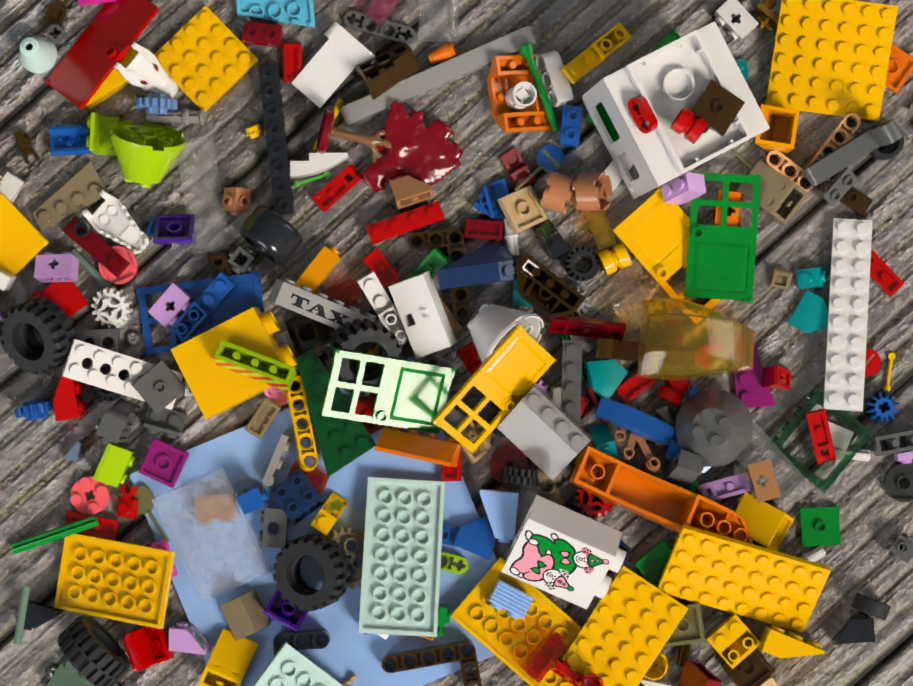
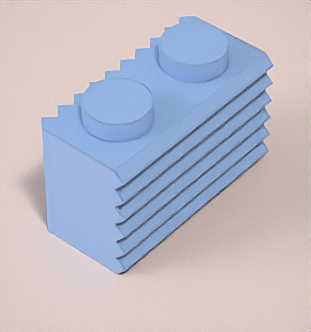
(510, 599)

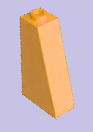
(319, 269)

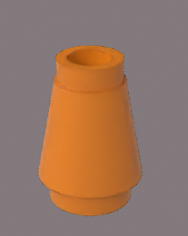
(442, 53)

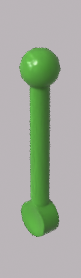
(296, 184)

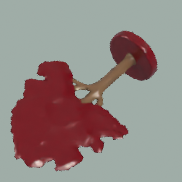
(410, 147)

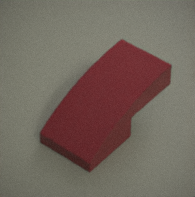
(516, 166)

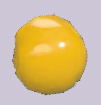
(658, 668)

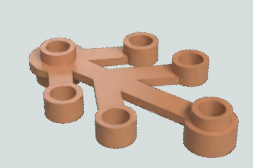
(643, 446)

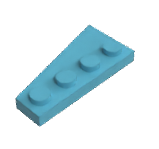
(284, 11)

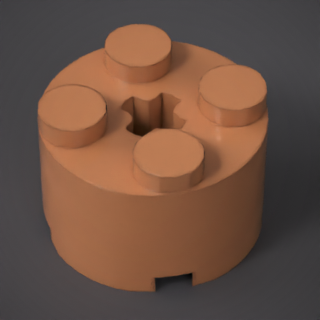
(592, 191)
(558, 192)

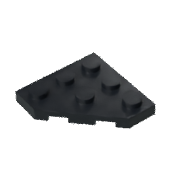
(488, 412)

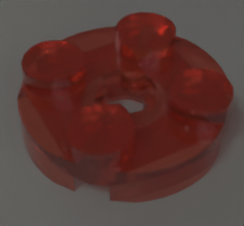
(499, 458)

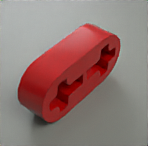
(642, 114)

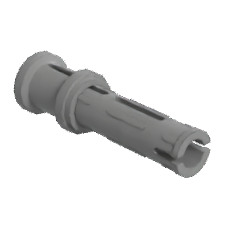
(185, 116)

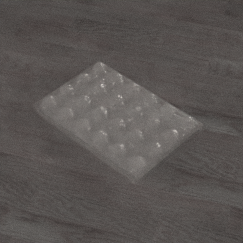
(212, 534)

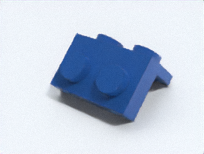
(69, 139)

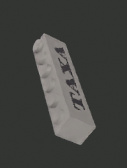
(314, 306)

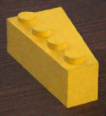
(113, 82)

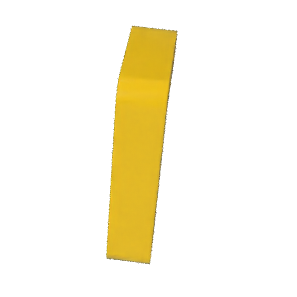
(305, 433)

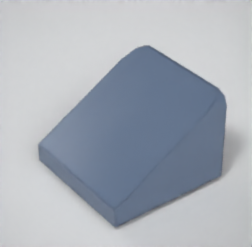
(75, 452)

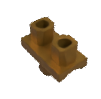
(765, 10)

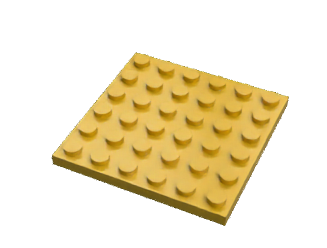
(831, 57)

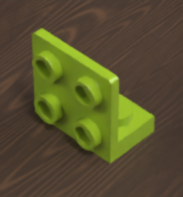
(99, 139)

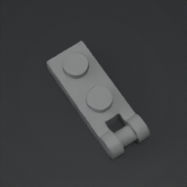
(276, 460)

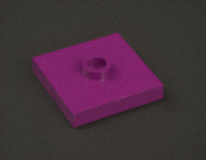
(163, 462)

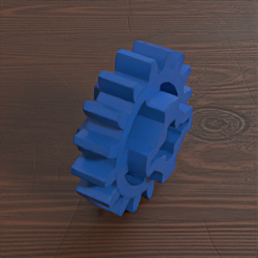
(34, 409)

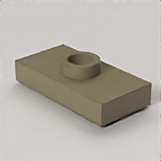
(263, 418)

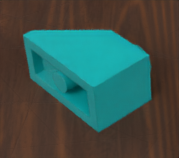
(603, 440)

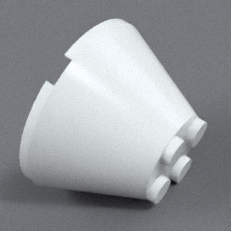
(496, 323)

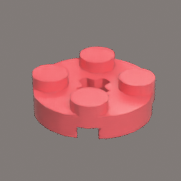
(127, 274)
(80, 500)

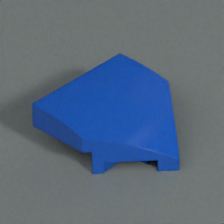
(487, 200)
(476, 538)

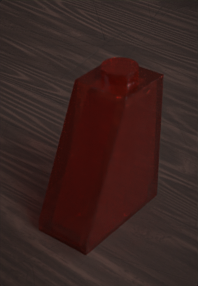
(543, 656)

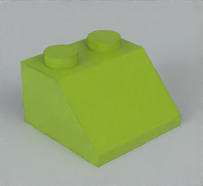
(114, 465)

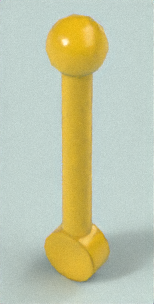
(891, 356)

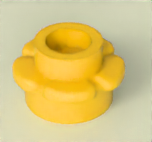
(253, 131)

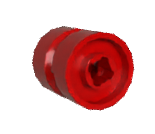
(690, 126)
(673, 391)

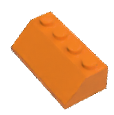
(419, 447)

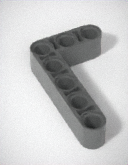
(874, 137)

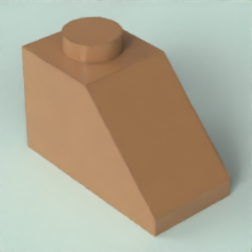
(410, 191)

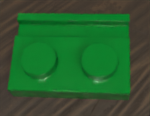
(443, 617)

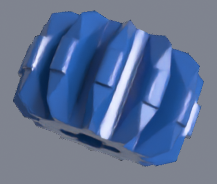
(880, 400)

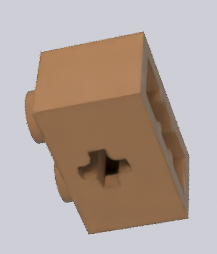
(771, 489)

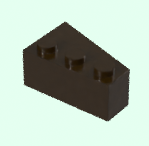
(386, 69)

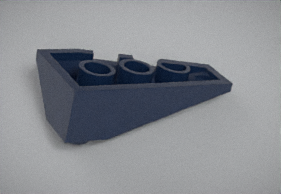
(481, 267)

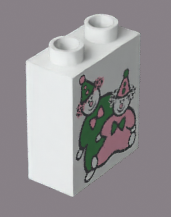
(564, 553)

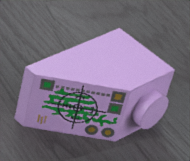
(187, 639)

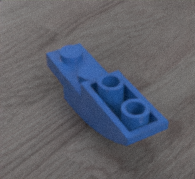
(204, 306)

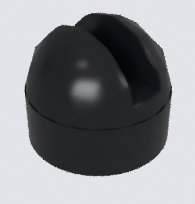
(80, 233)

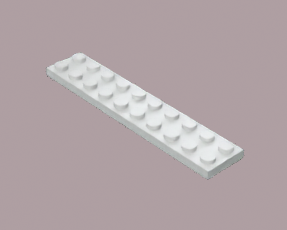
(847, 315)

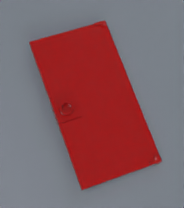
(100, 48)

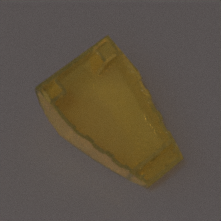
(691, 341)

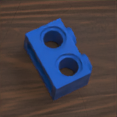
(570, 126)

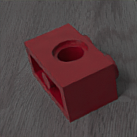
(263, 34)

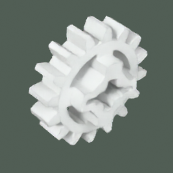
(111, 299)

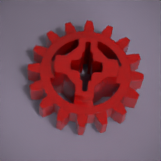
(589, 504)

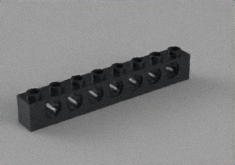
(276, 139)

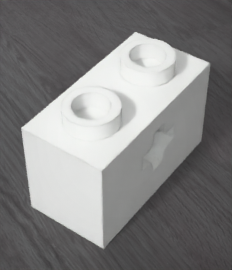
(731, 10)

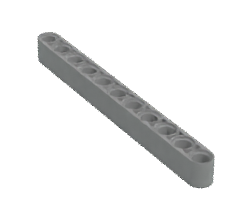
(437, 76)

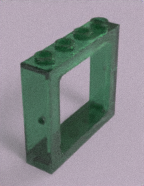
(844, 417)

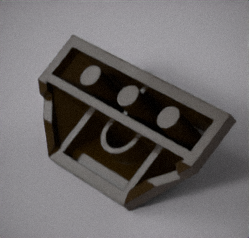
(546, 290)

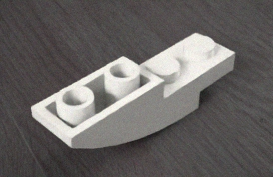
(383, 306)

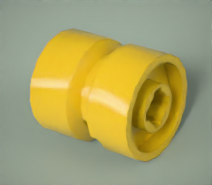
(615, 258)

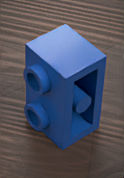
(252, 499)

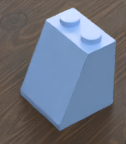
(501, 512)

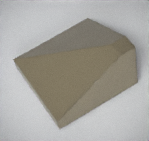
(781, 277)

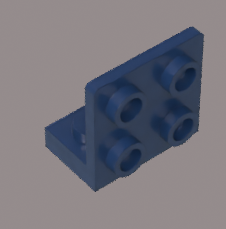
(297, 496)

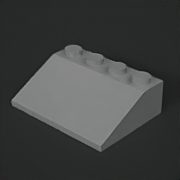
(544, 432)

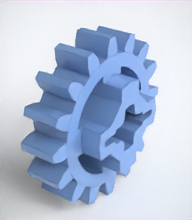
(156, 104)

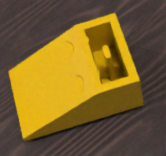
(783, 645)
(228, 661)

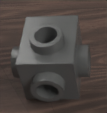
(236, 255)
(906, 551)

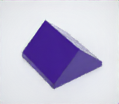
(174, 229)
(285, 613)

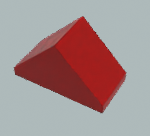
(776, 378)

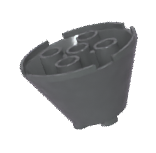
(714, 427)

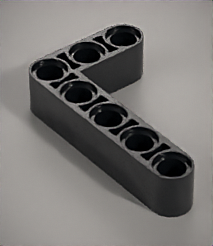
(309, 634)

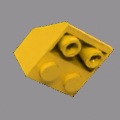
(732, 640)

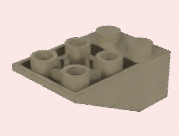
(778, 194)

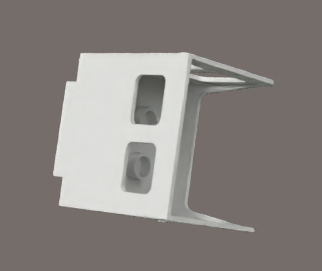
(670, 81)

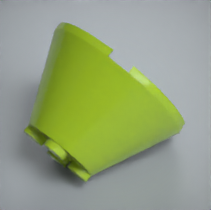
(145, 150)

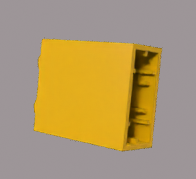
(217, 387)

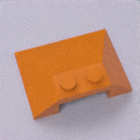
(504, 74)

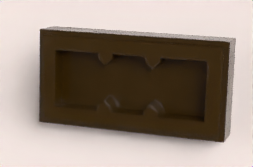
(856, 201)

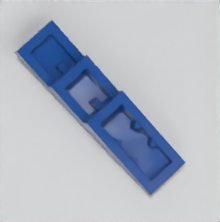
(635, 421)

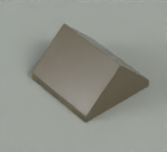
(245, 615)

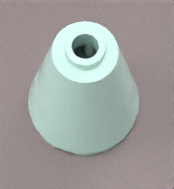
(37, 54)

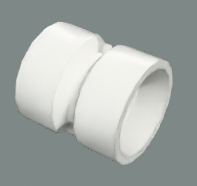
(525, 95)

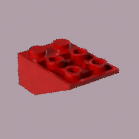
(68, 400)

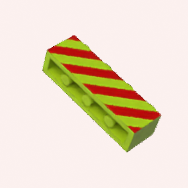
(255, 366)

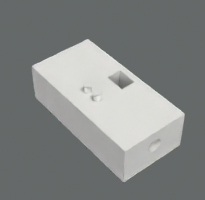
(422, 314)

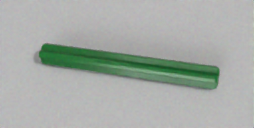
(54, 534)

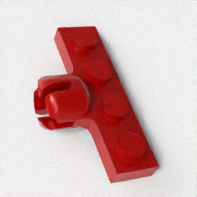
(576, 679)

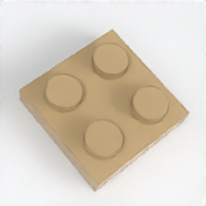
(522, 209)

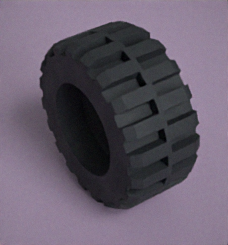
(356, 334)
(22, 342)
(290, 579)
(93, 652)

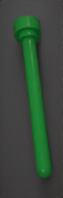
(527, 52)

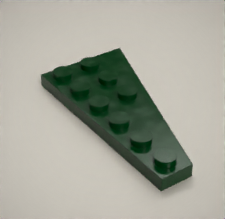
(338, 438)

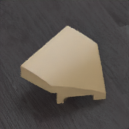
(471, 432)

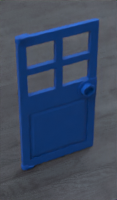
(242, 297)

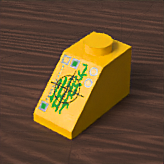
(329, 513)

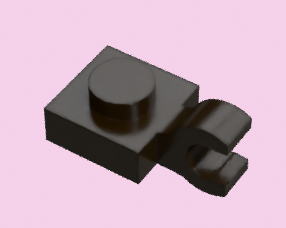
(56, 13)
(24, 144)

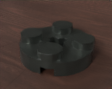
(892, 479)

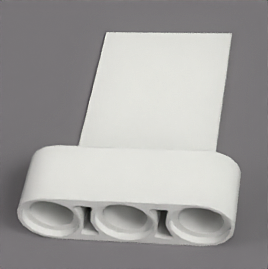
(331, 65)

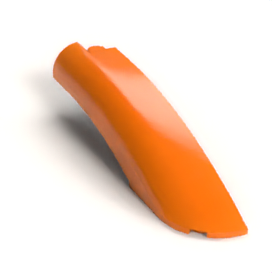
(653, 497)

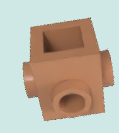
(236, 200)

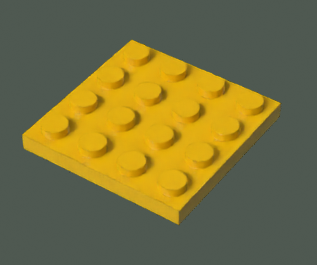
(205, 59)

